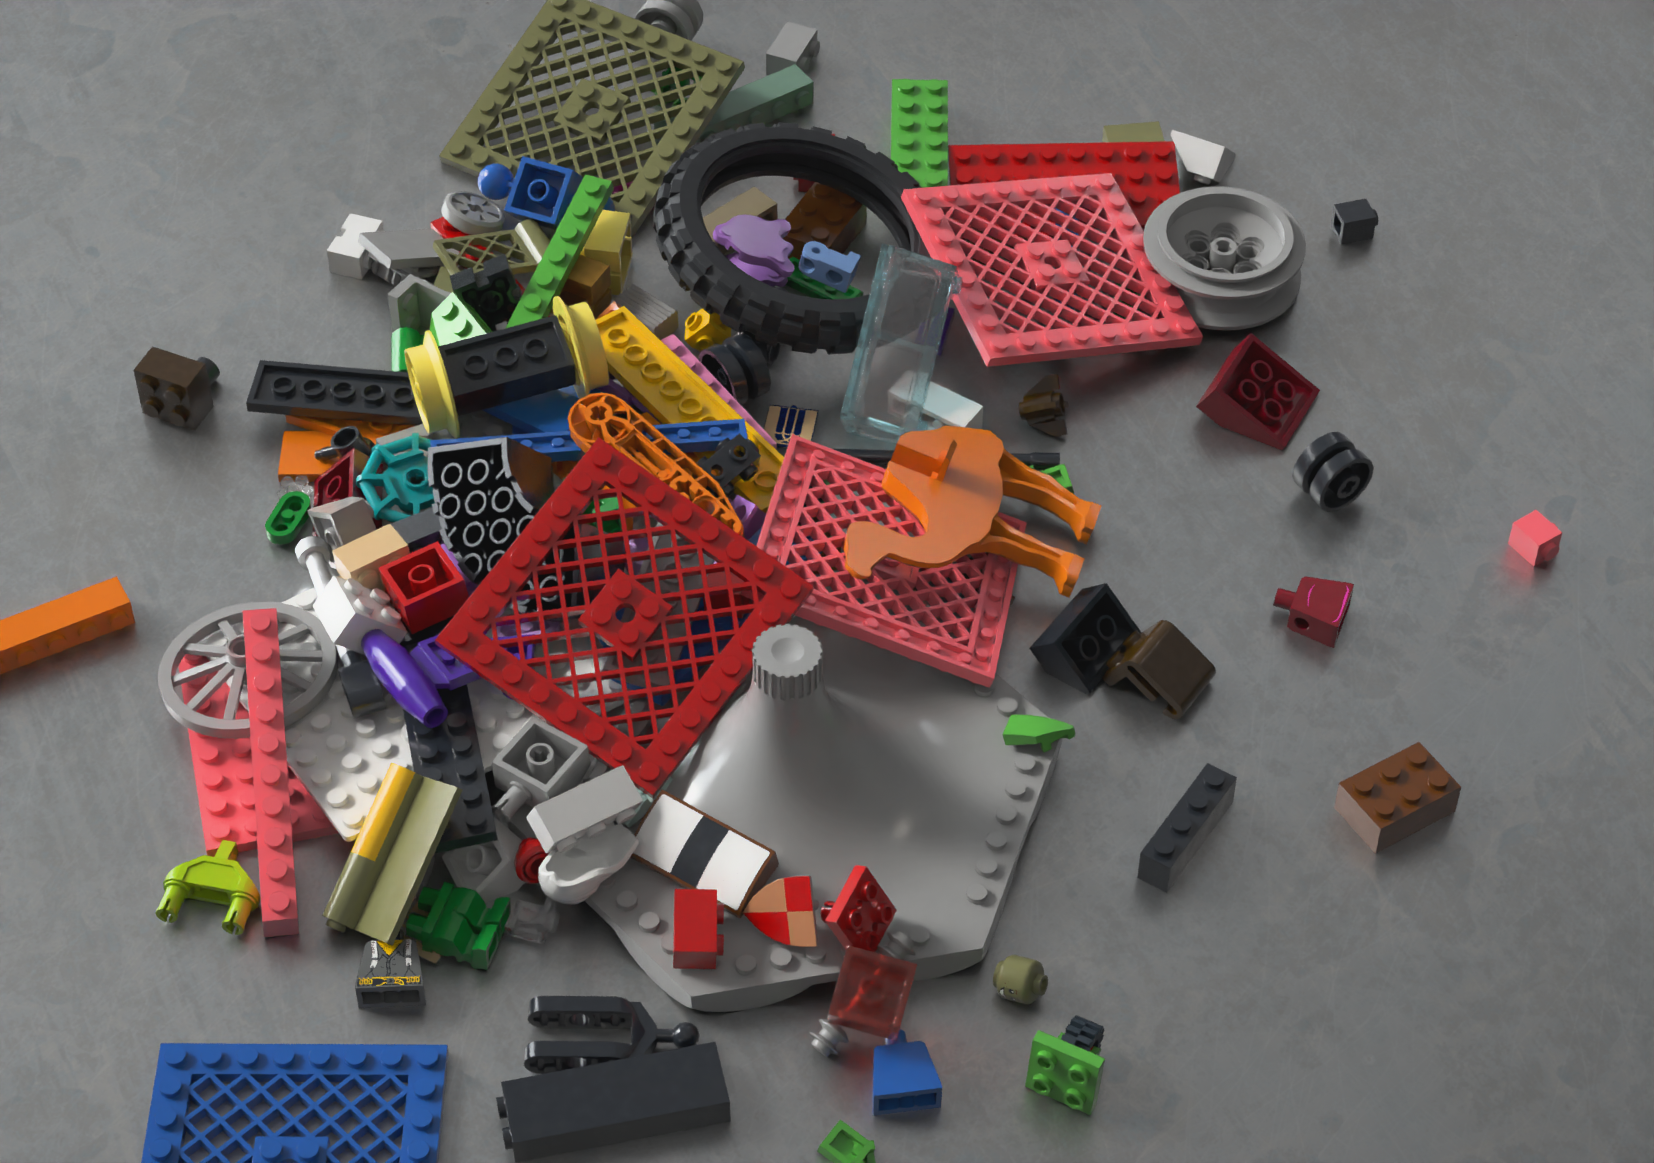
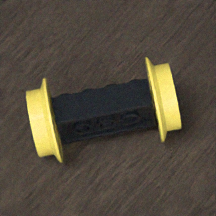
(506, 366)

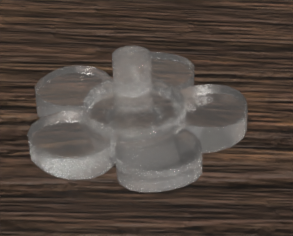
(300, 485)

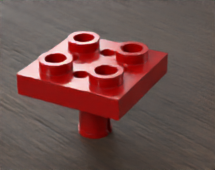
(854, 917)

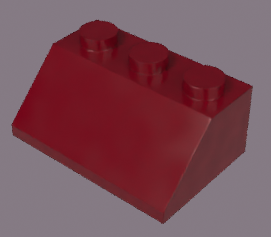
(340, 482)

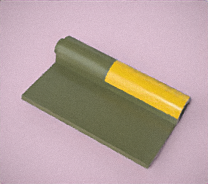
(391, 854)

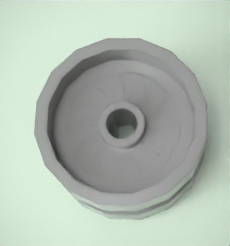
(673, 16)

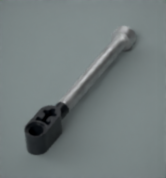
(356, 676)

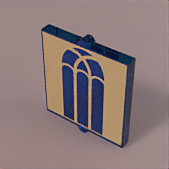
(785, 421)

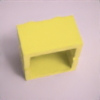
(612, 246)

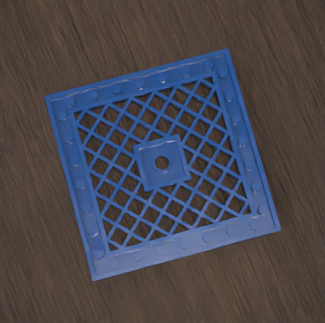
(283, 1064)

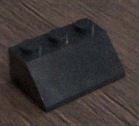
(1084, 638)

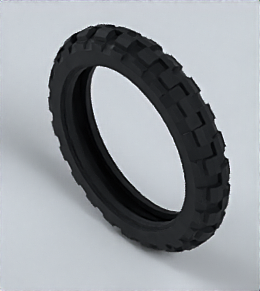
(774, 151)

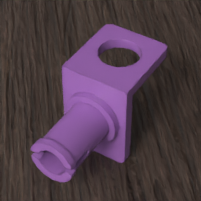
(749, 514)

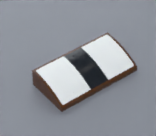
(702, 852)

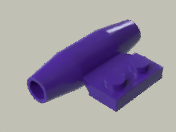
(416, 675)

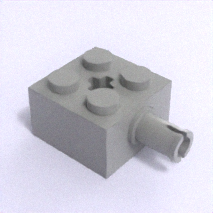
(537, 767)

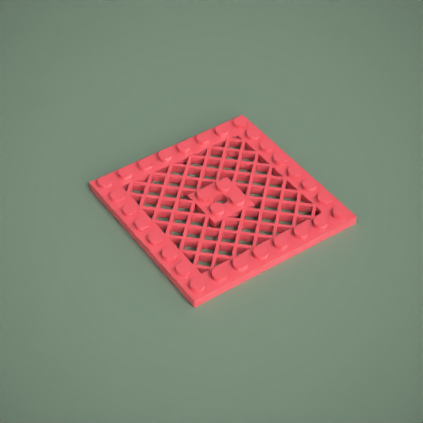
(1004, 345)
(969, 655)

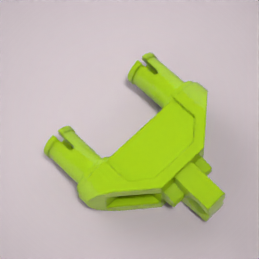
(212, 880)

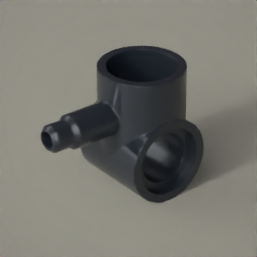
(343, 442)

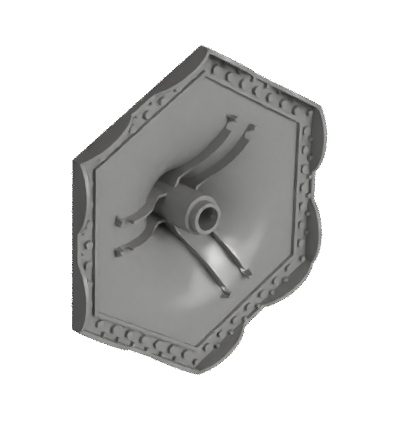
(834, 766)

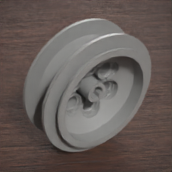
(1227, 255)

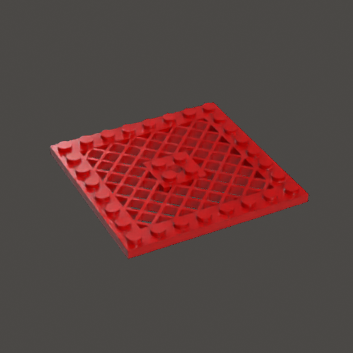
(601, 466)

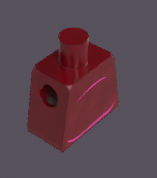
(1316, 608)

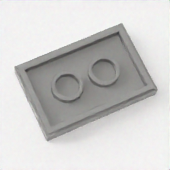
(403, 248)

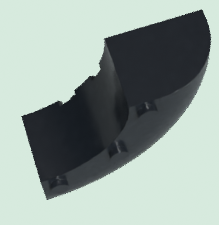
(486, 500)

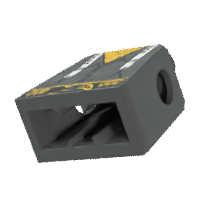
(390, 975)

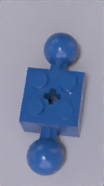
(537, 191)

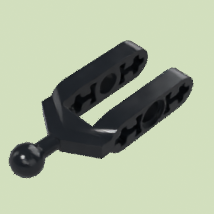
(596, 1013)

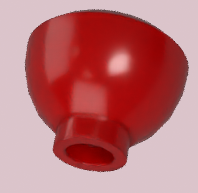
(528, 860)

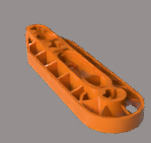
(594, 418)

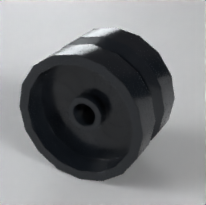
(738, 367)
(1332, 471)

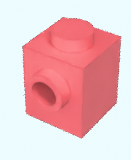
(1535, 538)

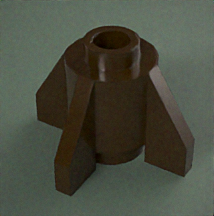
(1043, 407)

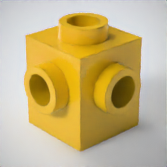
(705, 330)

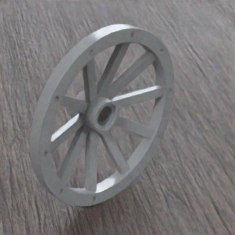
(233, 662)

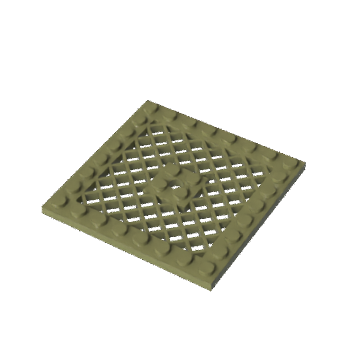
(562, 17)

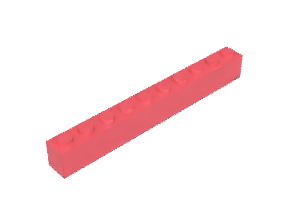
(270, 773)

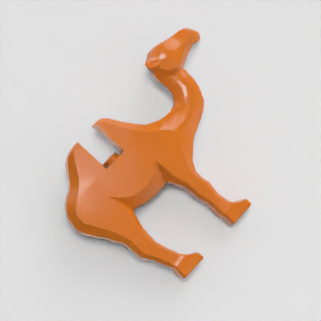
(954, 488)

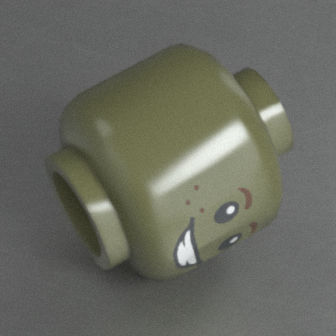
(1020, 979)

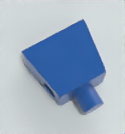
(904, 1078)

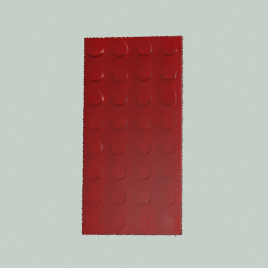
(1141, 169)

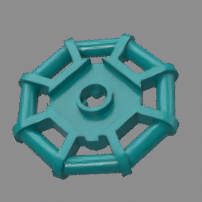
(397, 478)

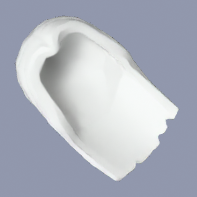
(580, 870)

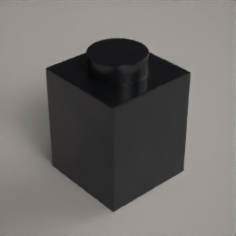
(1354, 221)

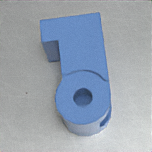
(828, 265)

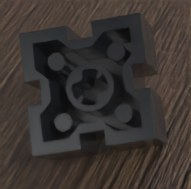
(489, 291)

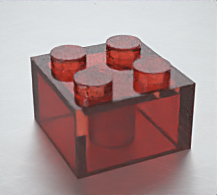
(872, 993)

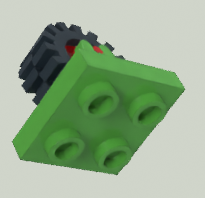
(1068, 1065)

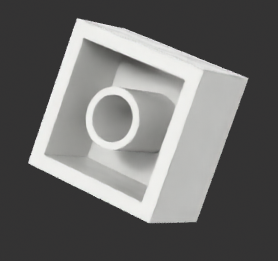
(353, 610)

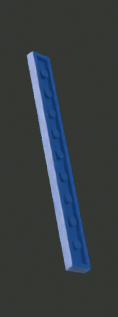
(686, 436)

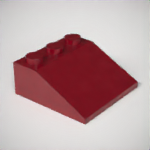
(1258, 394)

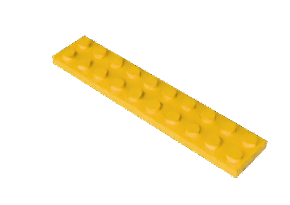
(678, 394)

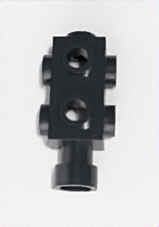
(730, 466)

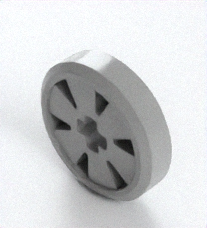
(472, 213)

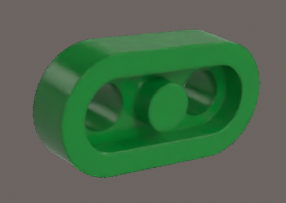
(283, 522)

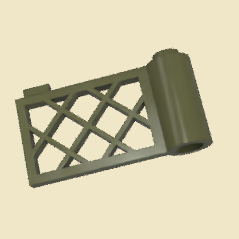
(527, 240)

